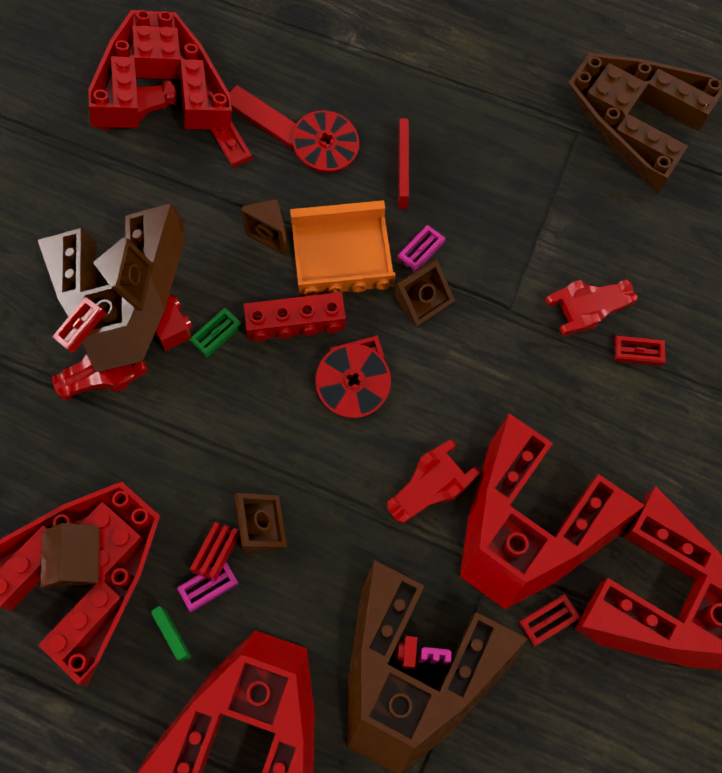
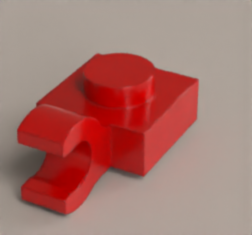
(407, 652)

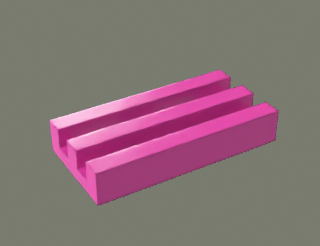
(422, 260)
(212, 595)
(434, 656)

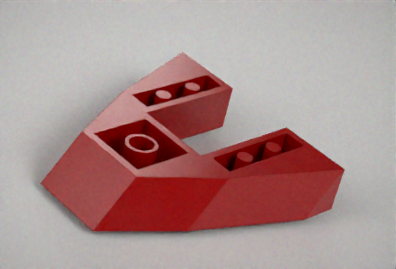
(157, 48)
(125, 540)
(512, 555)
(633, 625)
(259, 684)

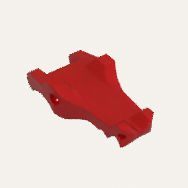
(153, 99)
(588, 305)
(83, 377)
(433, 483)

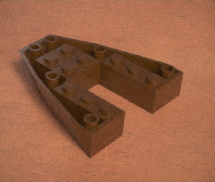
(612, 88)
(124, 331)
(395, 715)

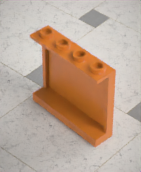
(342, 248)

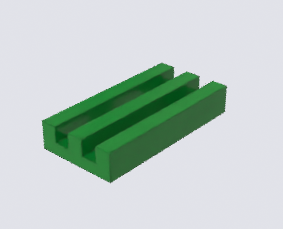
(194, 340)
(171, 634)

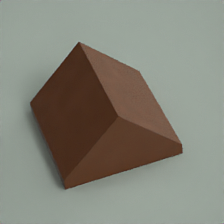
(265, 225)
(126, 271)
(424, 293)
(260, 522)
(70, 555)

